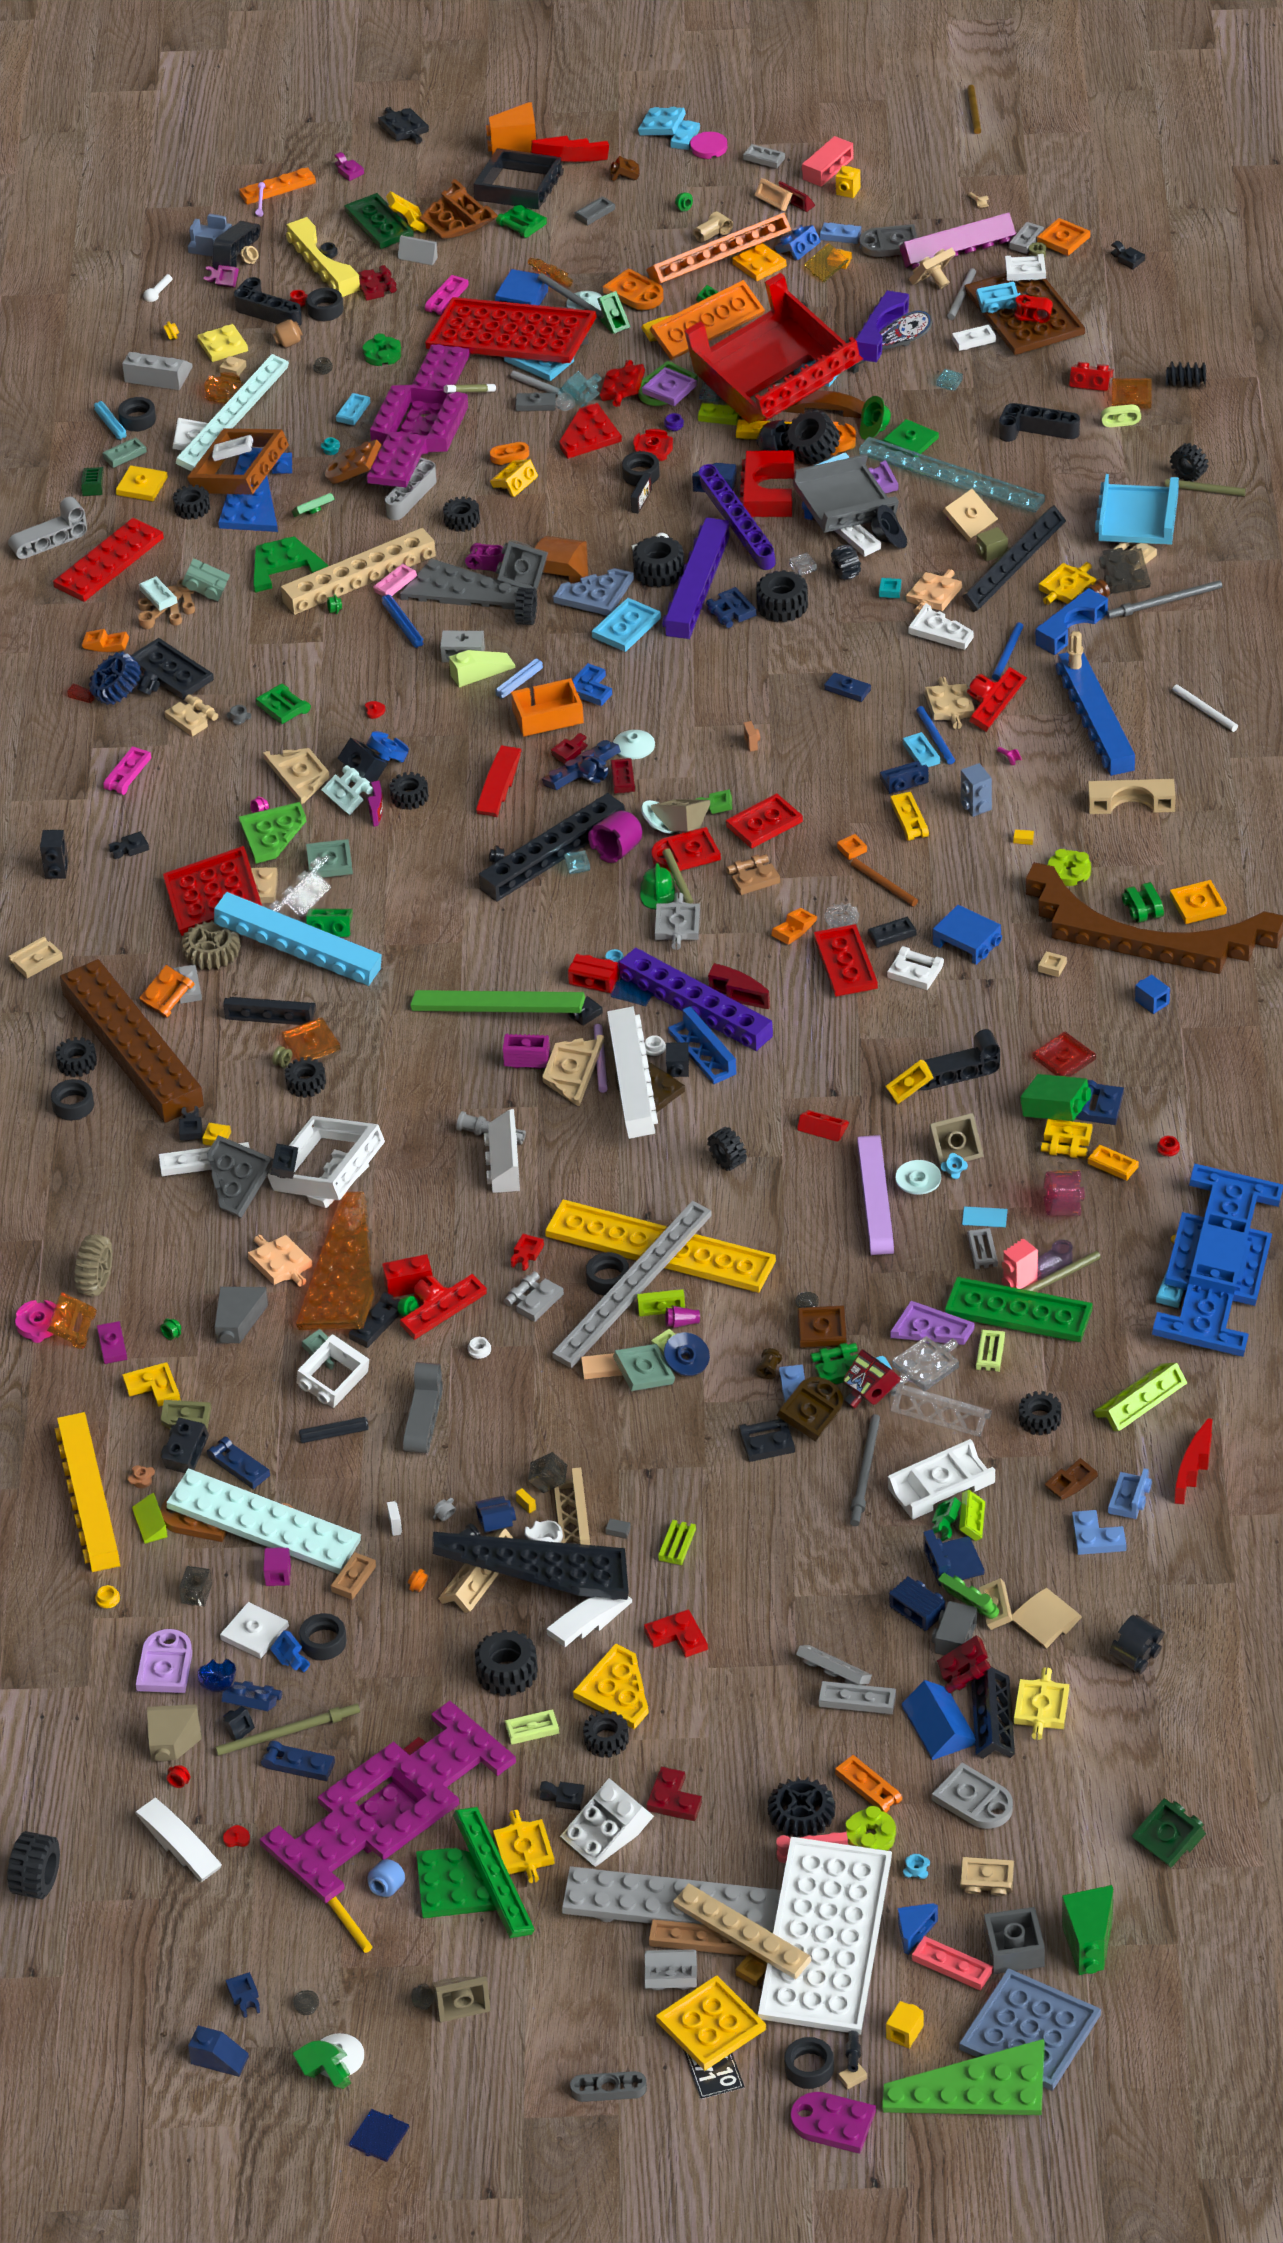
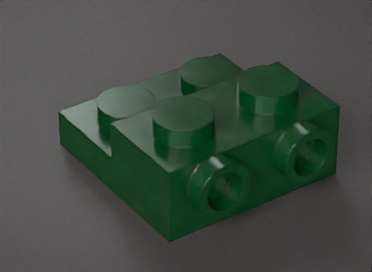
(1169, 1832)

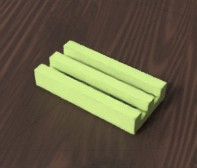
(989, 1363)
(533, 1729)

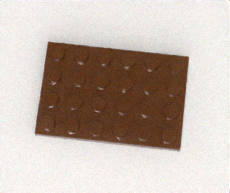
(1029, 335)

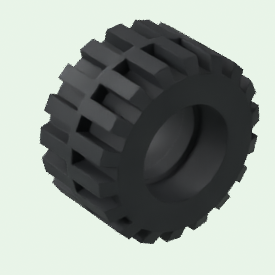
(812, 437)
(658, 561)
(782, 596)
(506, 1677)
(33, 1865)

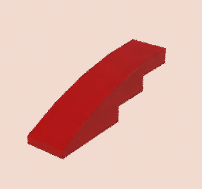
(571, 150)
(498, 780)
(1195, 1458)

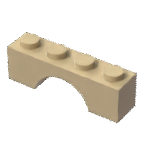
(1155, 793)

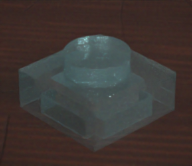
(949, 379)
(577, 862)

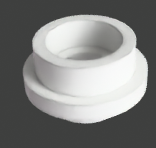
(655, 1045)
(479, 1347)

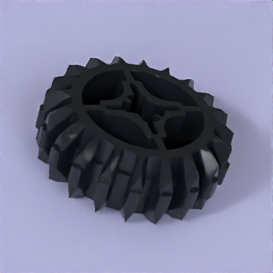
(801, 1799)

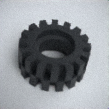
(1192, 471)
(191, 502)
(461, 514)
(526, 606)
(409, 782)
(76, 1048)
(305, 1068)
(727, 1148)
(1040, 1403)
(610, 1744)

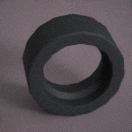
(324, 295)
(137, 423)
(640, 459)
(70, 1088)
(605, 1261)
(326, 1650)
(804, 2046)

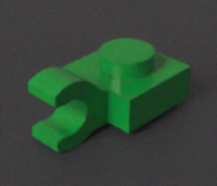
(945, 1515)

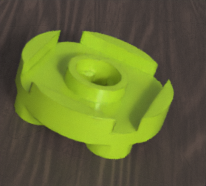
(1078, 862)
(871, 1819)

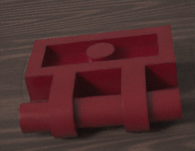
(370, 283)
(964, 1664)

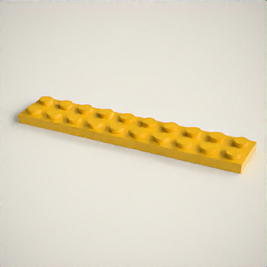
(632, 1237)

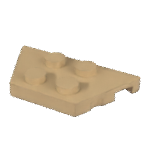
(299, 771)
(572, 1067)

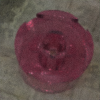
(1063, 1193)

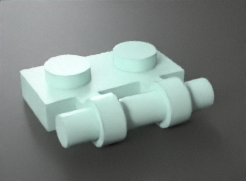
(342, 794)

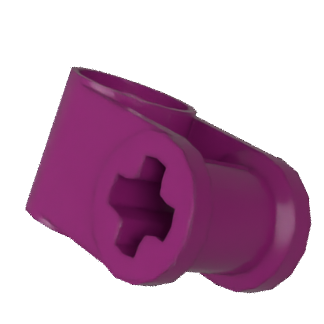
(486, 556)

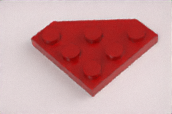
(588, 432)

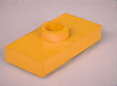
(1113, 1162)

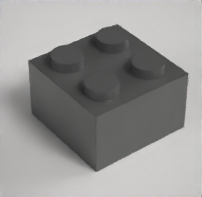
(1014, 1940)

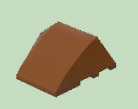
(456, 213)
(565, 557)

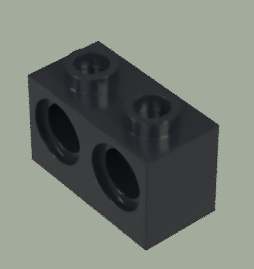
(54, 854)

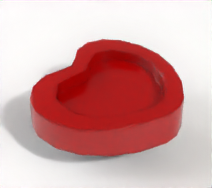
(374, 709)
(236, 1836)

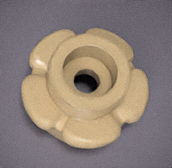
(249, 254)

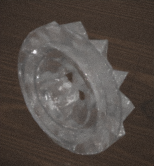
(850, 918)

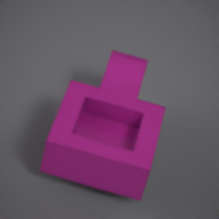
(348, 169)

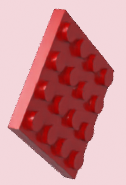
(201, 885)

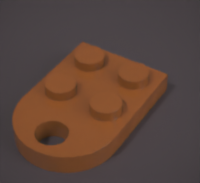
(352, 462)
(189, 1526)

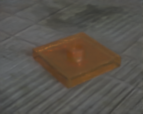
(1132, 391)
(311, 1040)

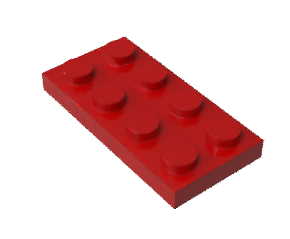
(845, 960)

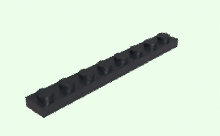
(1013, 558)

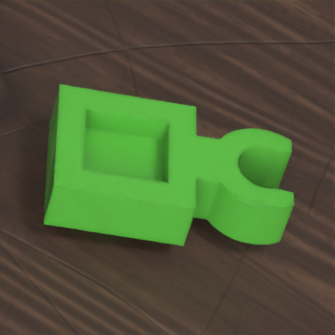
(719, 801)

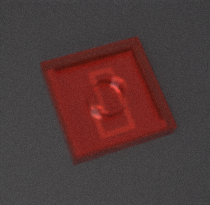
(1064, 1055)

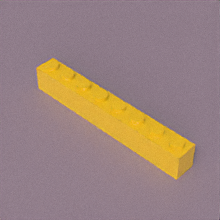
(88, 1492)

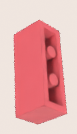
(827, 161)

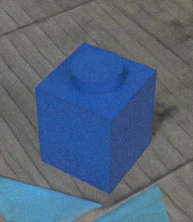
(1152, 994)

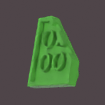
(272, 830)

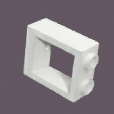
(342, 1353)

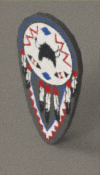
(906, 329)

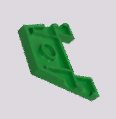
(280, 557)

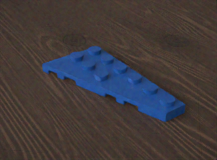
(246, 510)

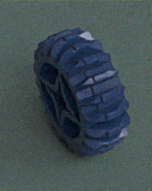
(114, 678)

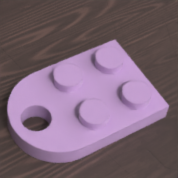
(165, 1665)

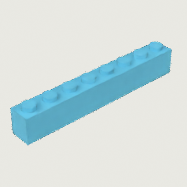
(297, 938)

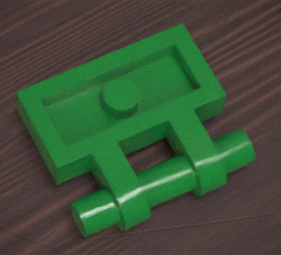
(836, 1369)

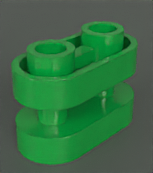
(1136, 906)

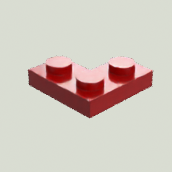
(679, 1628)

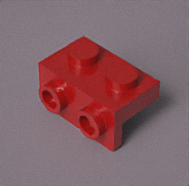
(1090, 377)

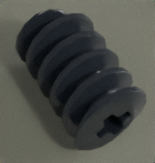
(1185, 374)

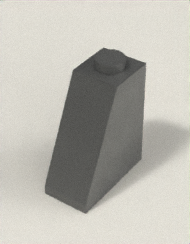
(238, 1312)

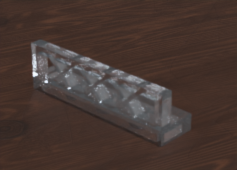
(947, 1403)

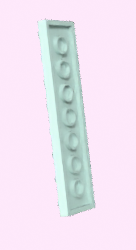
(263, 1521)

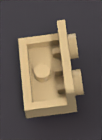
(987, 1875)

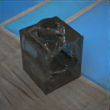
(547, 1472)
(195, 1586)

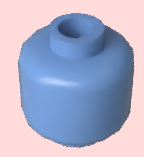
(386, 1878)

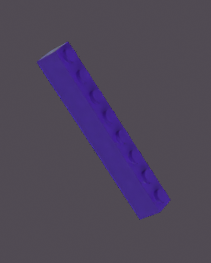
(696, 578)

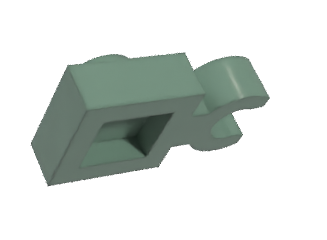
(313, 1343)

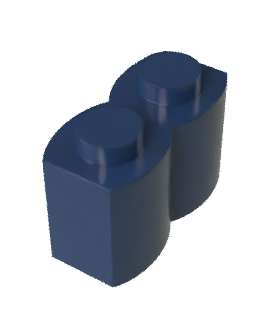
(495, 1513)

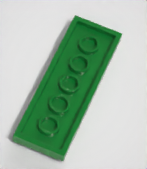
(1019, 1309)

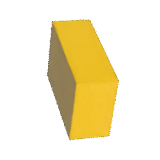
(1023, 837)
(525, 1500)

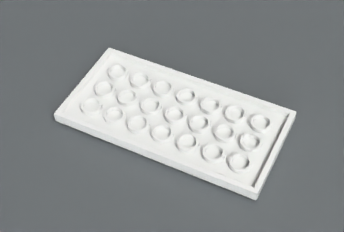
(834, 1914)

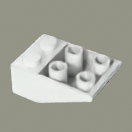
(606, 1823)

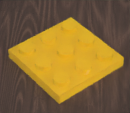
(710, 2022)

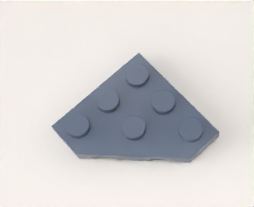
(595, 593)

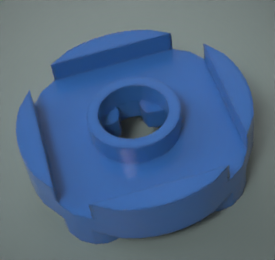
(386, 747)

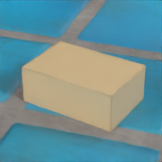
(851, 2079)

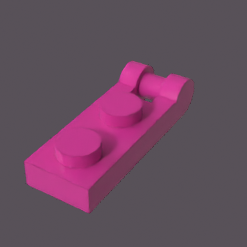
(451, 288)
(127, 770)

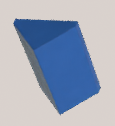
(938, 1720)

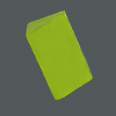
(150, 1519)

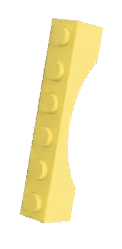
(337, 275)

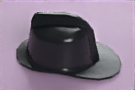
(887, 528)

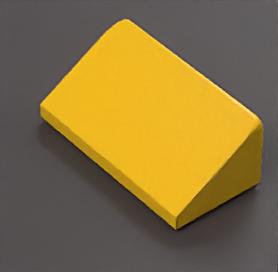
(909, 1081)

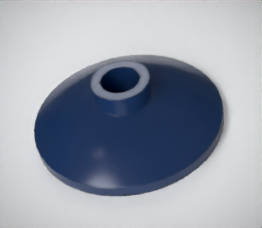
(693, 1348)

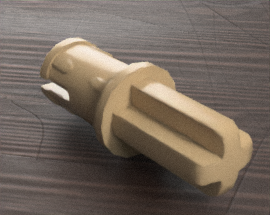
(1075, 650)

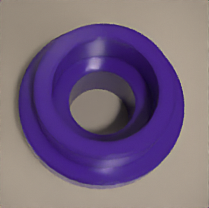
(673, 422)

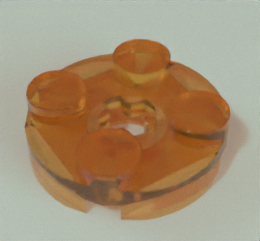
(216, 390)

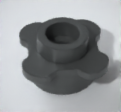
(238, 714)

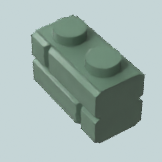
(205, 580)

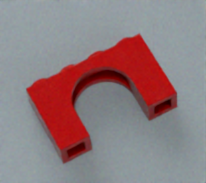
(764, 466)

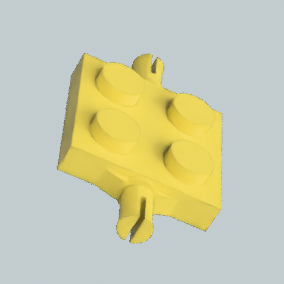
(1041, 1703)

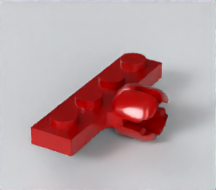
(993, 696)
(440, 1303)

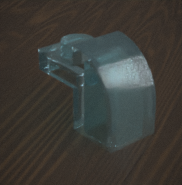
(582, 389)

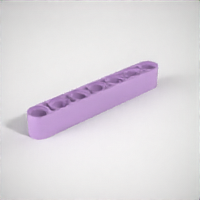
(875, 1195)

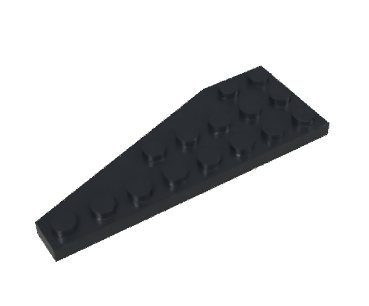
(562, 1566)

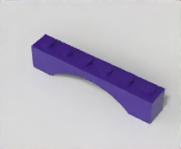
(890, 308)

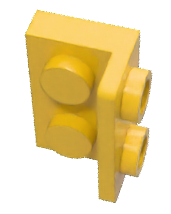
(515, 476)

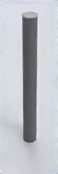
(568, 294)

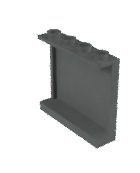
(841, 493)

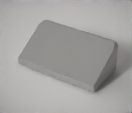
(417, 250)

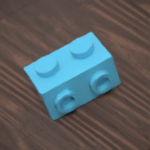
(997, 297)

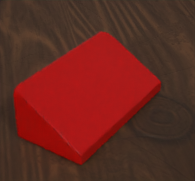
(822, 1125)

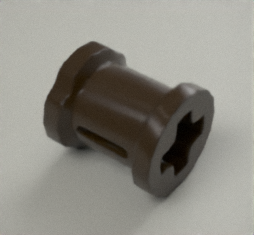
(768, 1363)

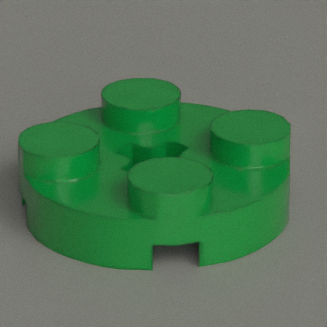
(382, 350)

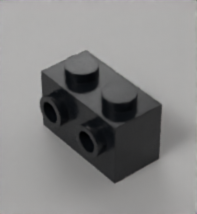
(184, 1445)

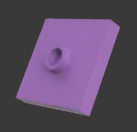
(669, 386)

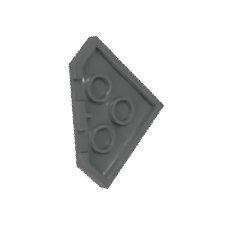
(237, 1174)

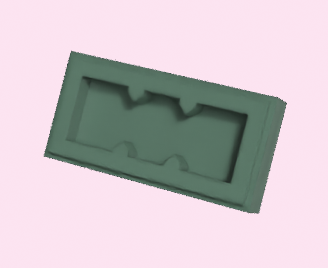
(124, 452)

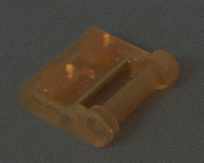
(65, 1317)

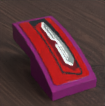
(375, 803)

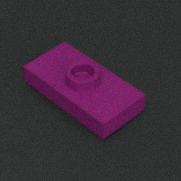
(112, 1342)

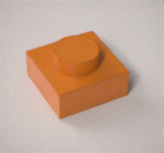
(851, 846)

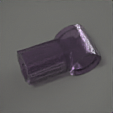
(1055, 1259)

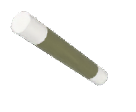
(470, 388)

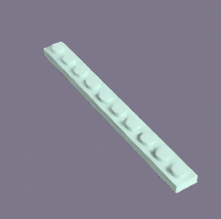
(233, 410)

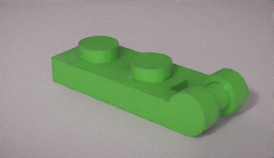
(969, 1596)

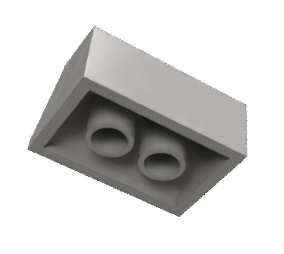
(155, 370)

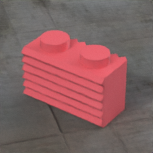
(1020, 1265)

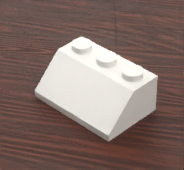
(502, 1153)

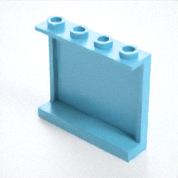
(1137, 512)

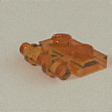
(551, 271)

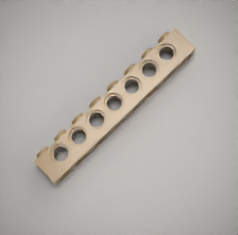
(357, 571)

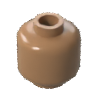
(287, 333)

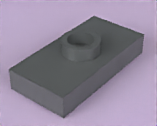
(535, 401)

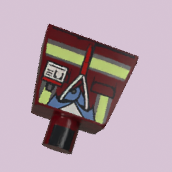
(869, 1380)

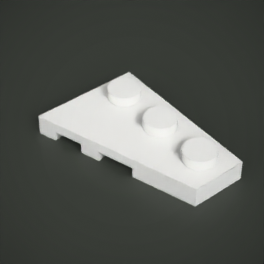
(937, 628)

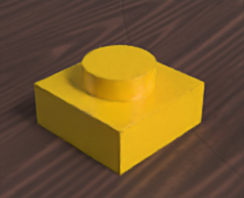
(213, 1131)

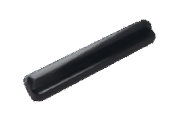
(333, 1429)

